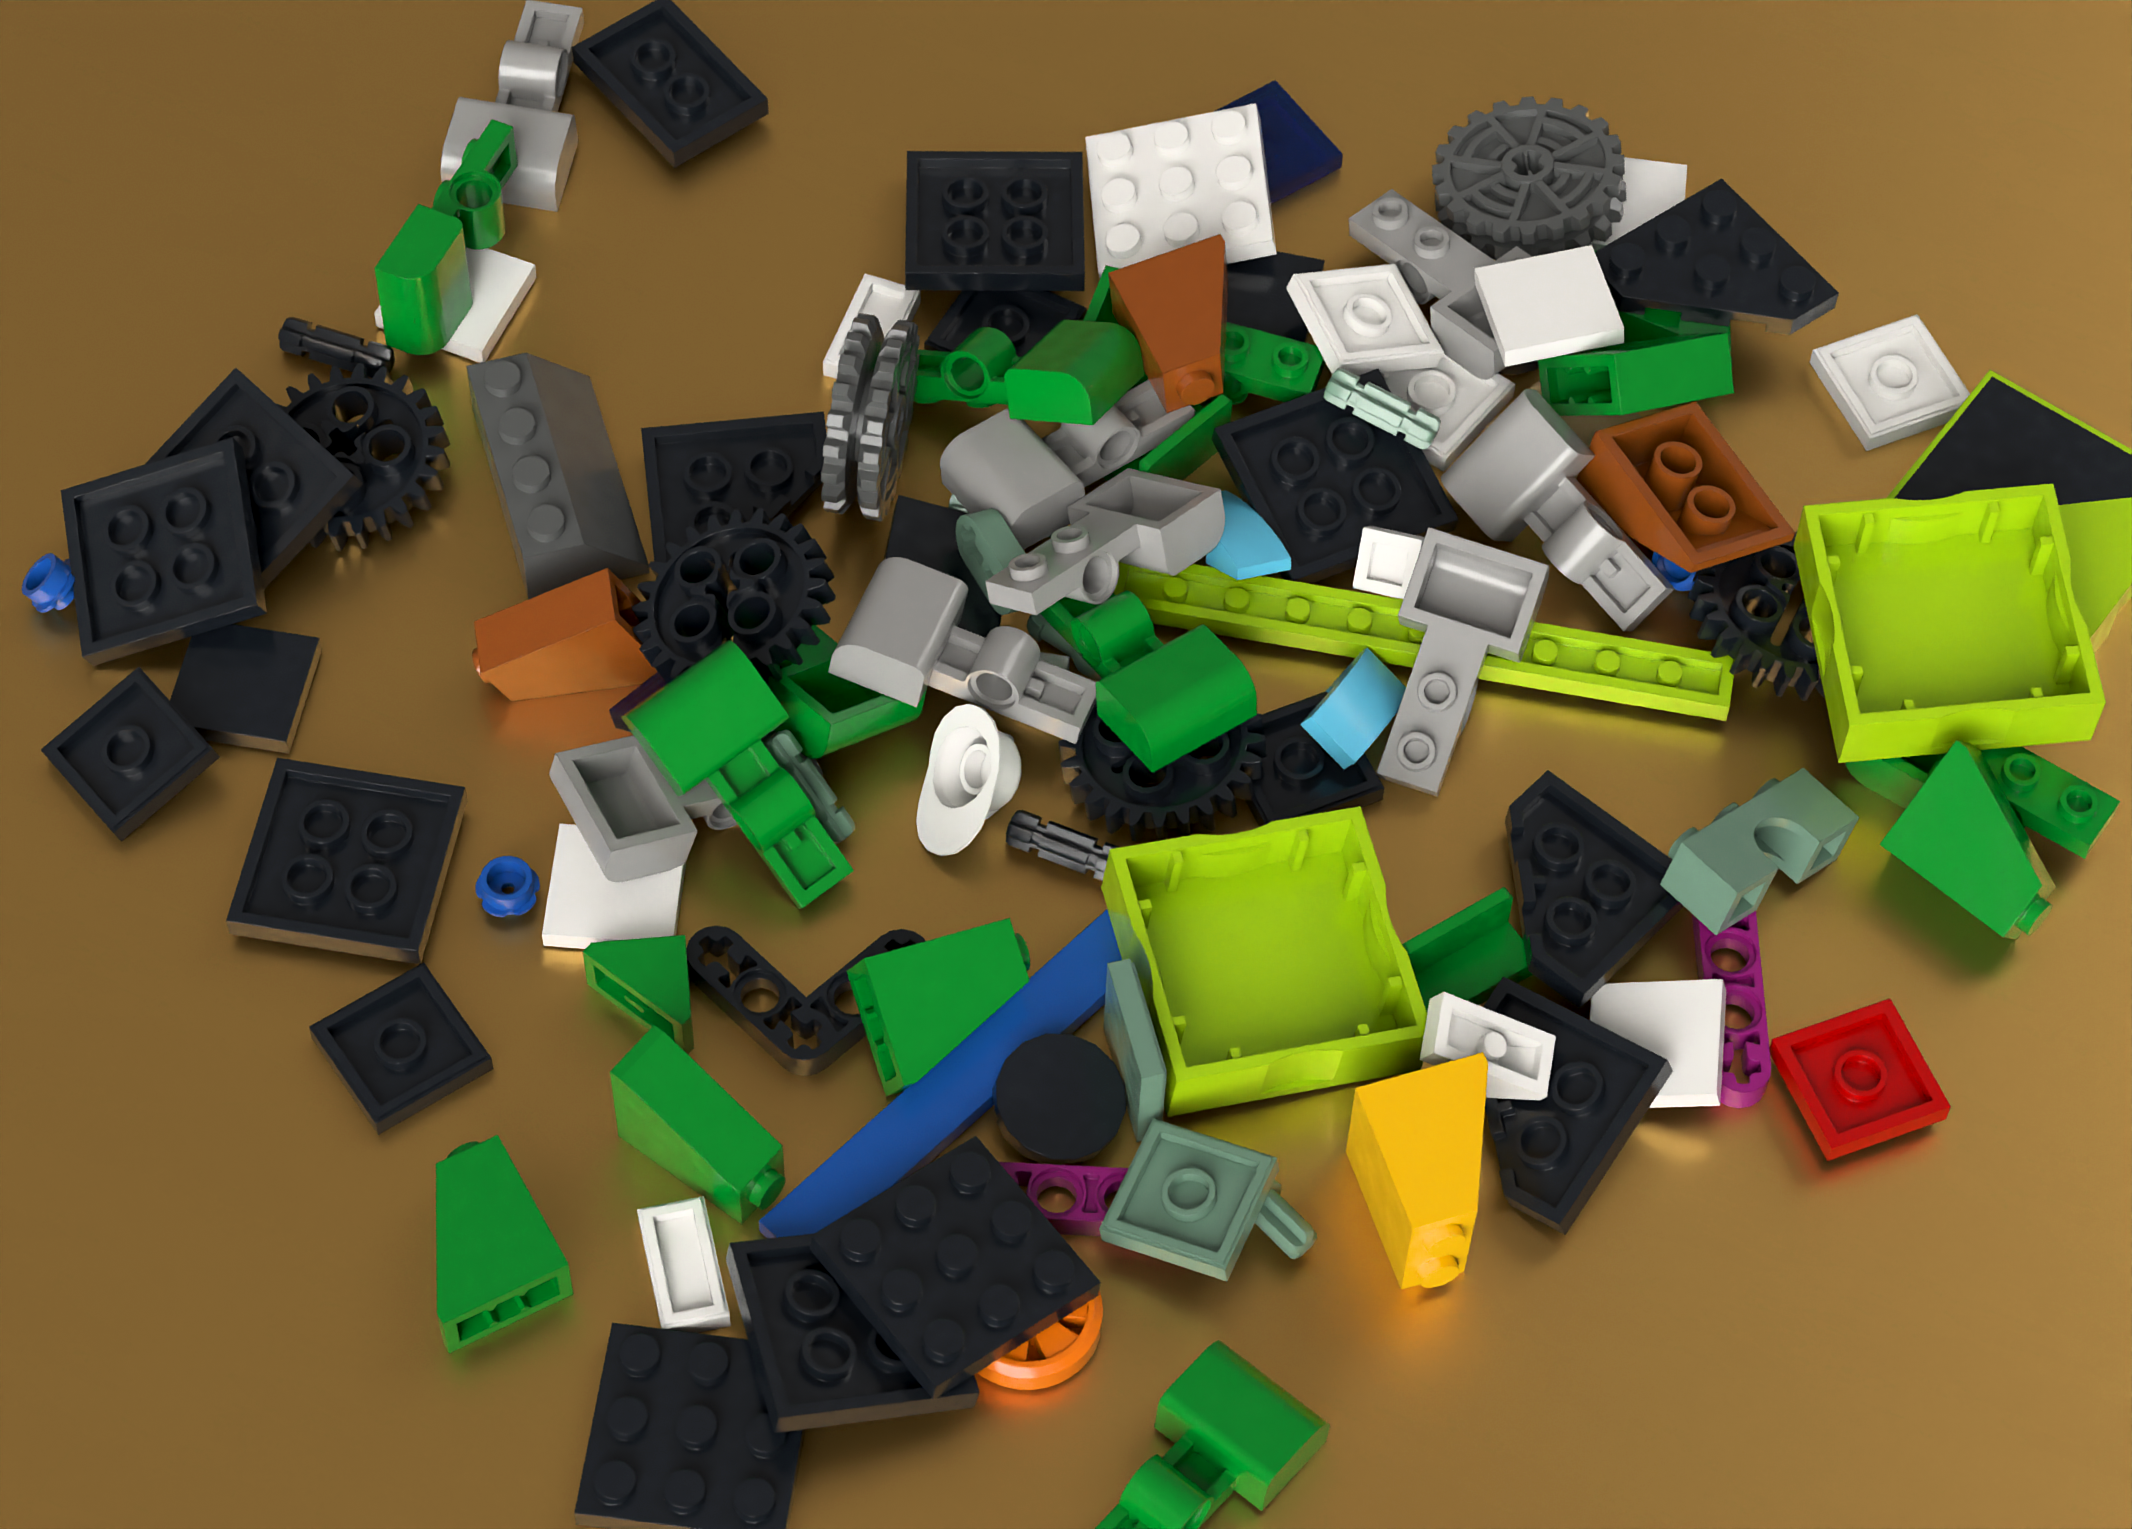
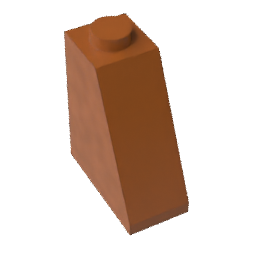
(1179, 319)
(563, 641)

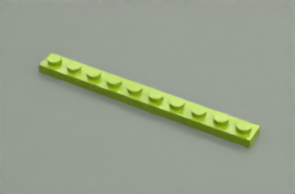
(1351, 621)

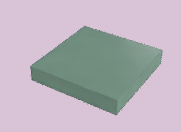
(1134, 1046)
(1189, 1199)

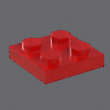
(1859, 1079)

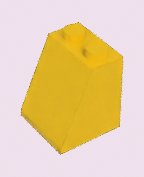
(1420, 1165)

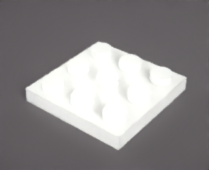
(1181, 185)

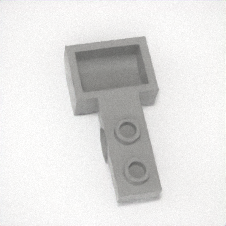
(528, 98)
(1439, 266)
(1525, 476)
(1036, 479)
(1127, 520)
(1468, 606)
(910, 640)
(630, 810)

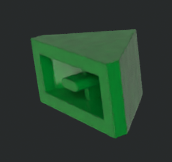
(646, 982)

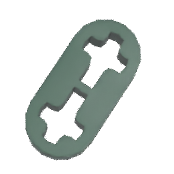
(986, 547)

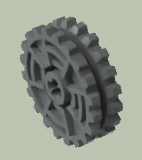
(1530, 179)
(870, 416)

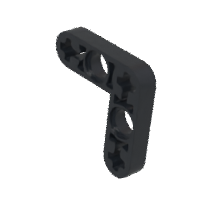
(809, 1015)

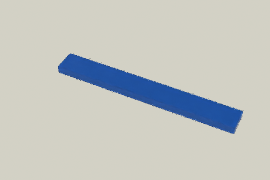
(953, 1092)

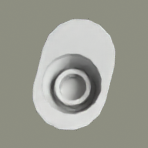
(967, 779)

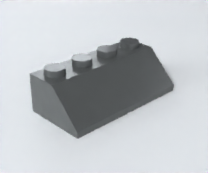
(554, 472)

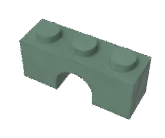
(1732, 861)

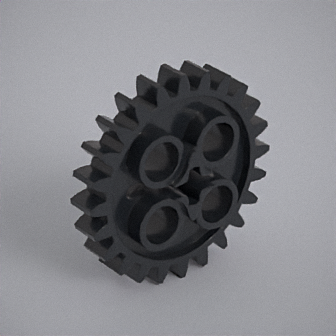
(392, 423)
(739, 584)
(1741, 609)
(1188, 789)

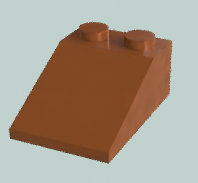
(1681, 489)

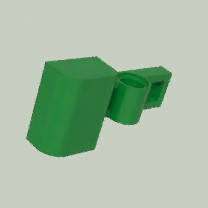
(425, 268)
(1253, 358)
(1062, 379)
(1151, 692)
(830, 710)
(712, 730)
(2038, 791)
(1229, 1435)

